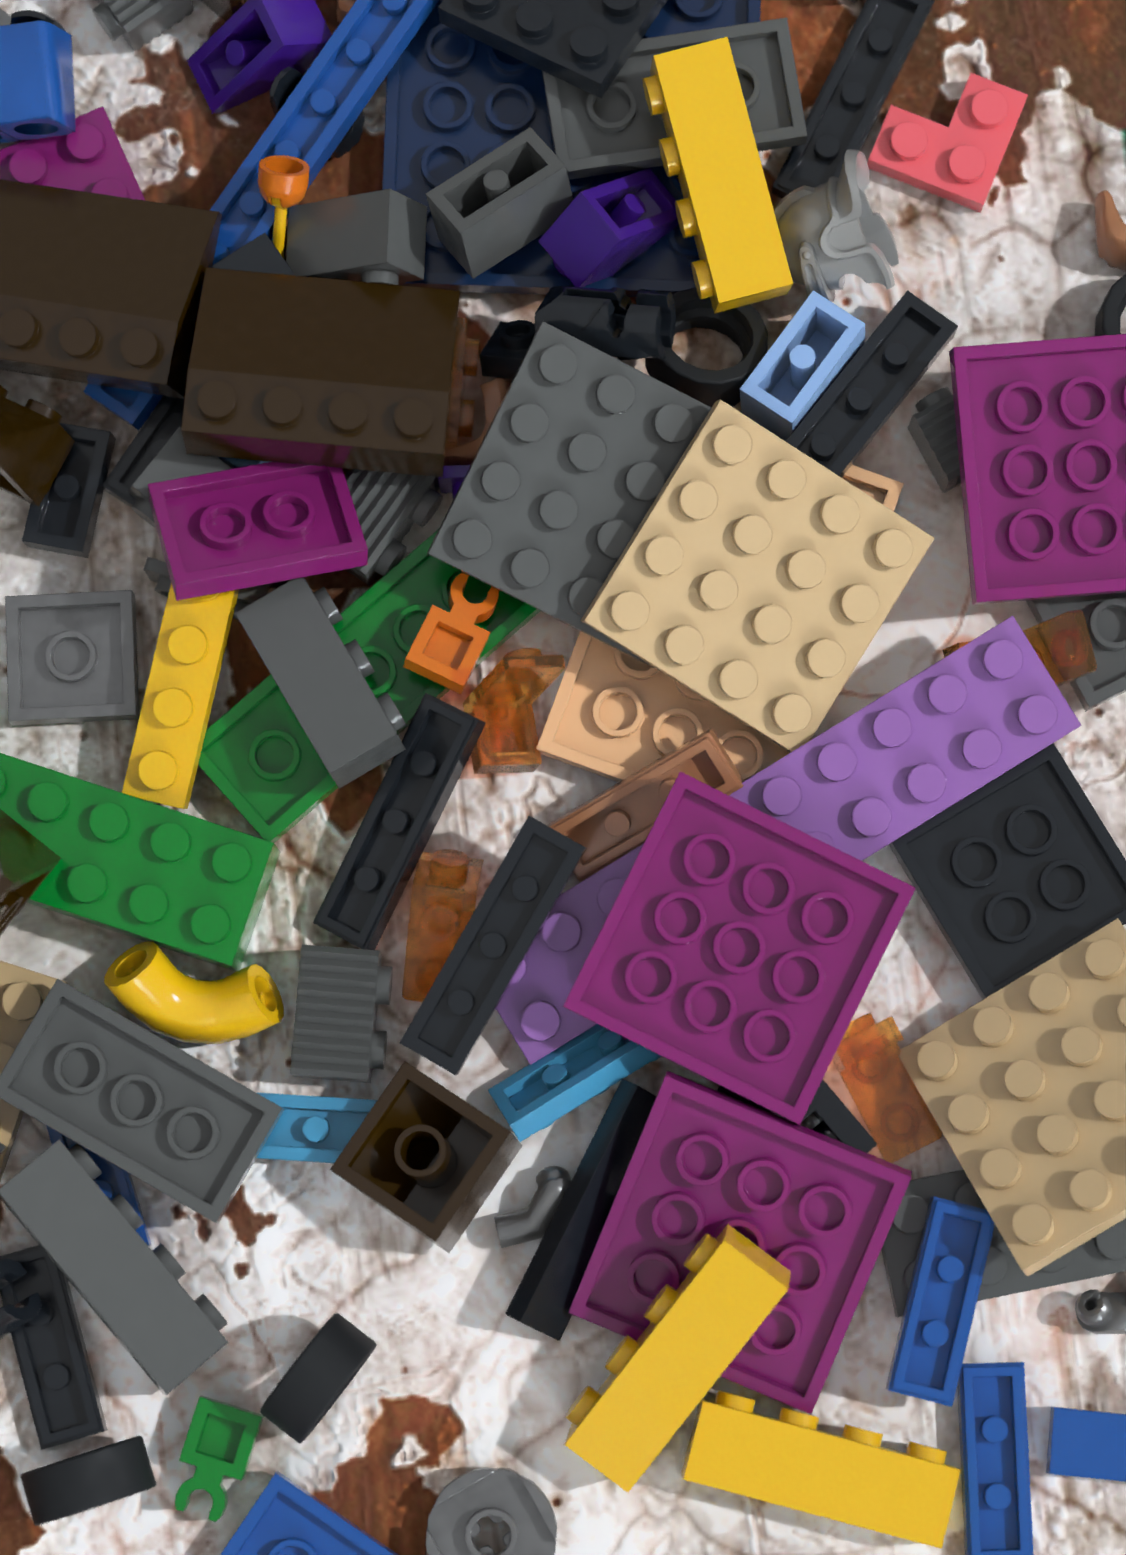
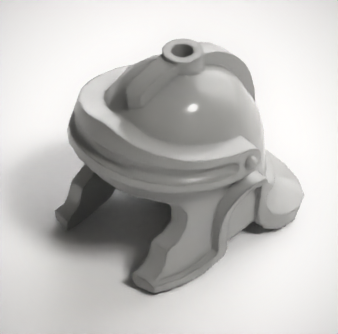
(835, 232)

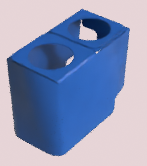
(35, 82)

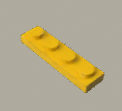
(179, 698)

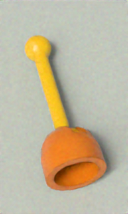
(283, 185)

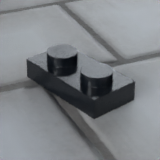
(72, 505)

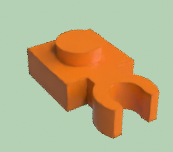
(450, 641)

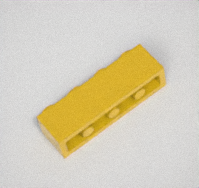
(718, 174)
(676, 1357)
(820, 1471)

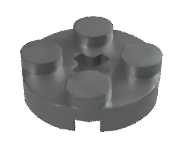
(501, 1496)

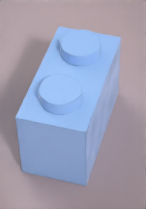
(801, 365)

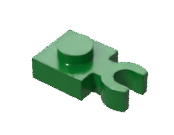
(219, 1446)

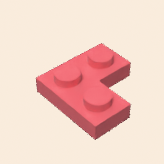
(955, 159)

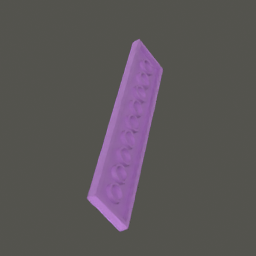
(845, 787)

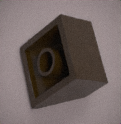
(427, 1156)

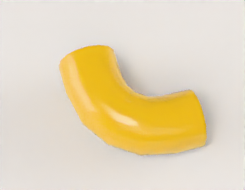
(191, 1007)

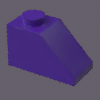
(255, 48)
(610, 227)

